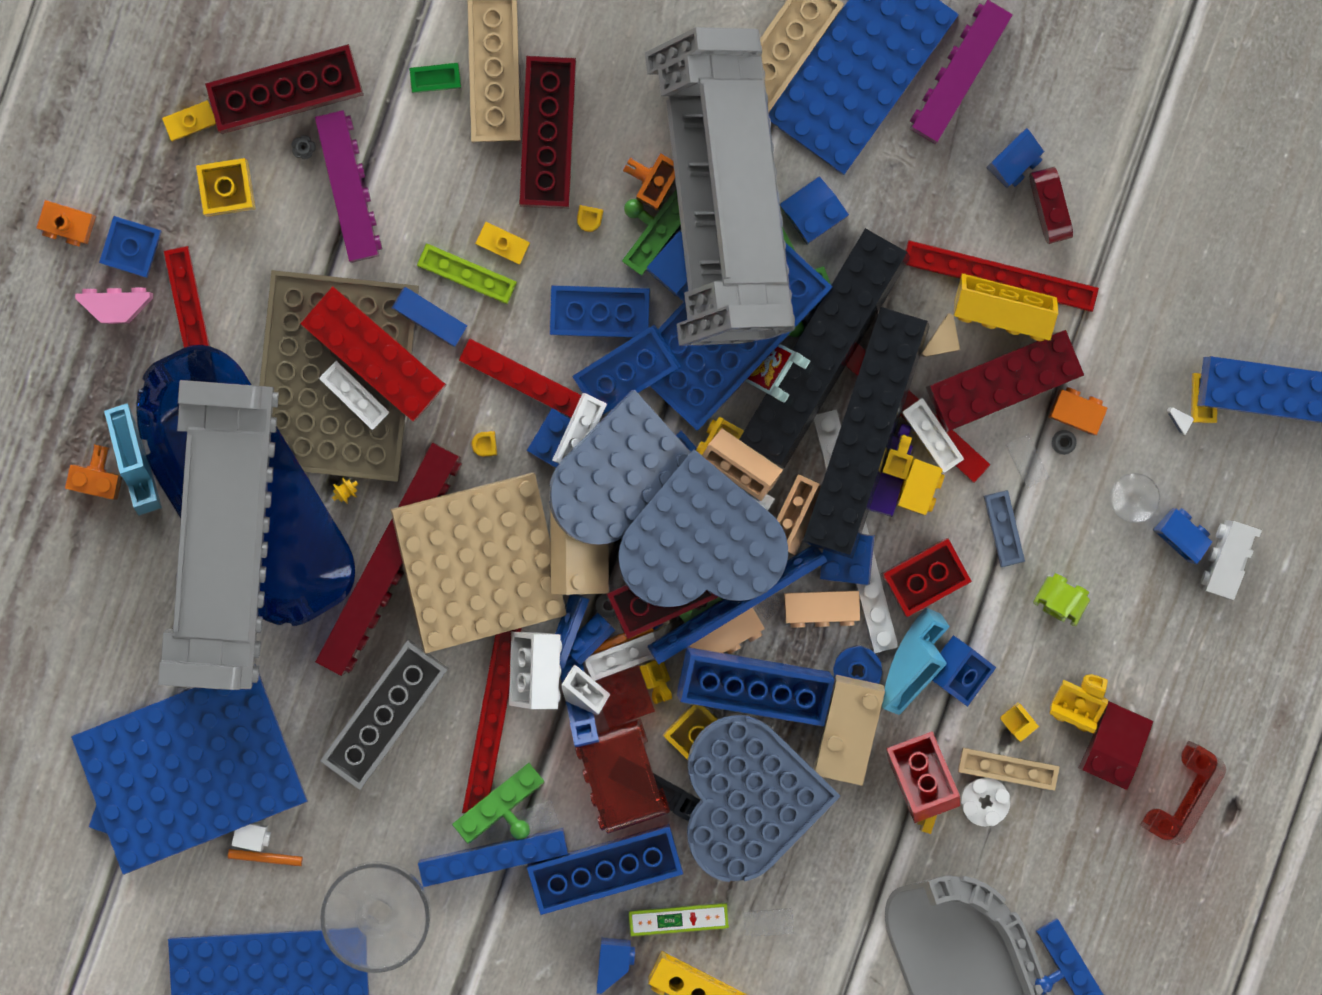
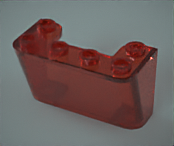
(1209, 775)
(622, 777)

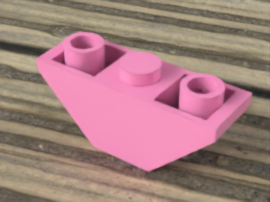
(114, 305)

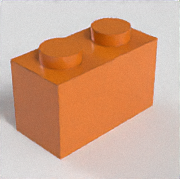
(1078, 411)

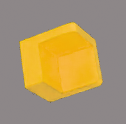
(1019, 722)

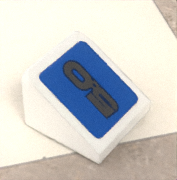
(1180, 419)

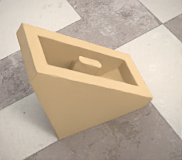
(944, 338)

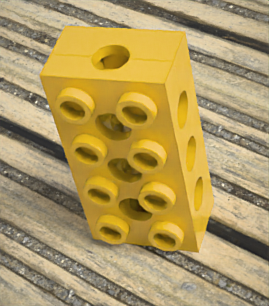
(668, 967)

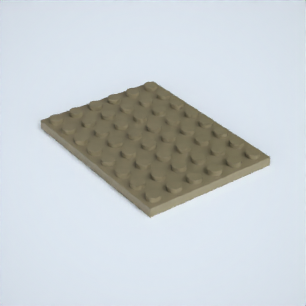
(311, 416)

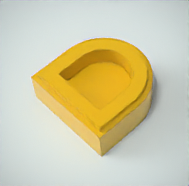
(589, 218)
(484, 444)
(1094, 685)

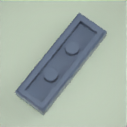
(1004, 528)

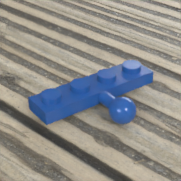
(1067, 960)

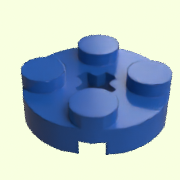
(860, 656)

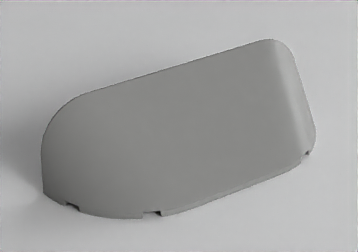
(960, 940)

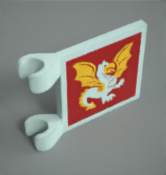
(773, 369)

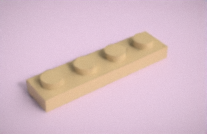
(1008, 768)

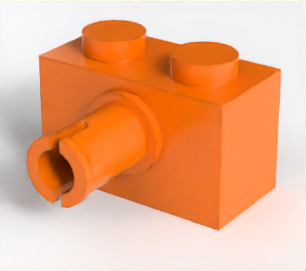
(655, 180)
(65, 222)
(94, 478)

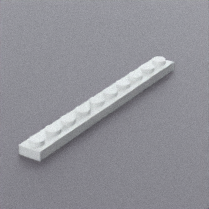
(872, 595)

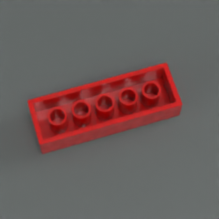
(373, 354)

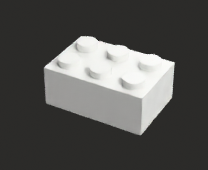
(535, 670)

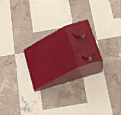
(1116, 745)

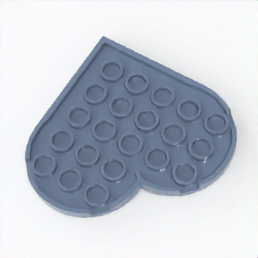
(614, 472)
(700, 538)
(752, 798)

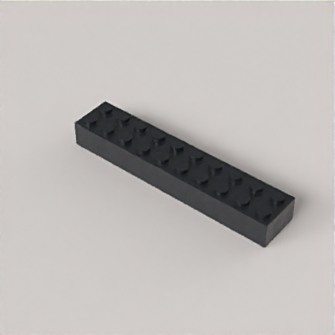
(828, 344)
(866, 432)

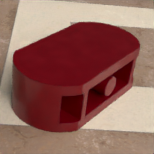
(1051, 205)

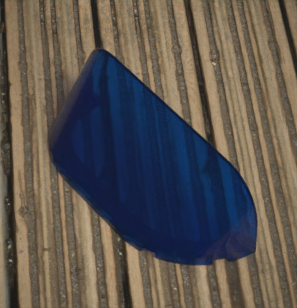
(307, 554)

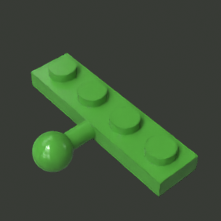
(655, 235)
(499, 805)

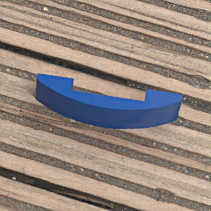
(581, 721)

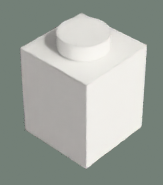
(252, 837)

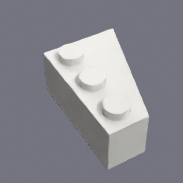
(1229, 559)

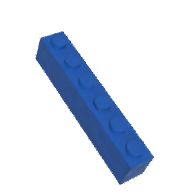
(492, 857)

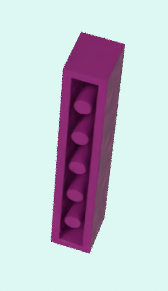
(961, 71)
(347, 186)

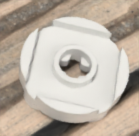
(991, 814)

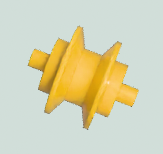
(345, 490)

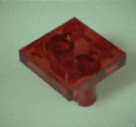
(627, 697)

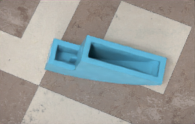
(132, 459)
(915, 661)

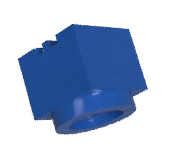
(670, 267)

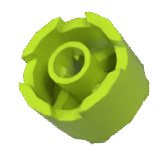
(1062, 600)

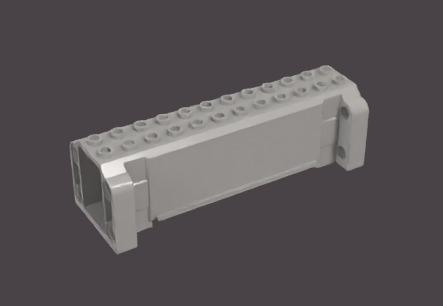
(725, 186)
(221, 536)

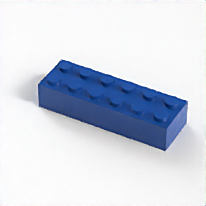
(1261, 389)
(755, 686)
(605, 869)

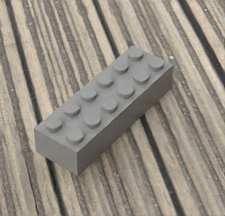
(384, 714)

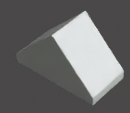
(584, 691)

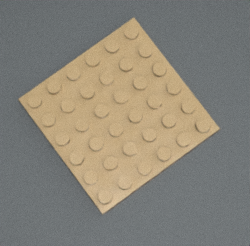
(477, 562)

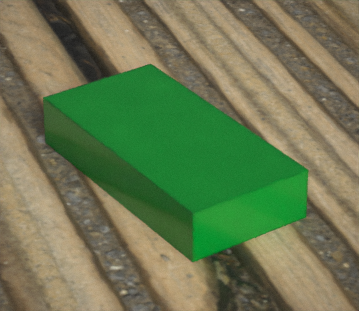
(435, 77)

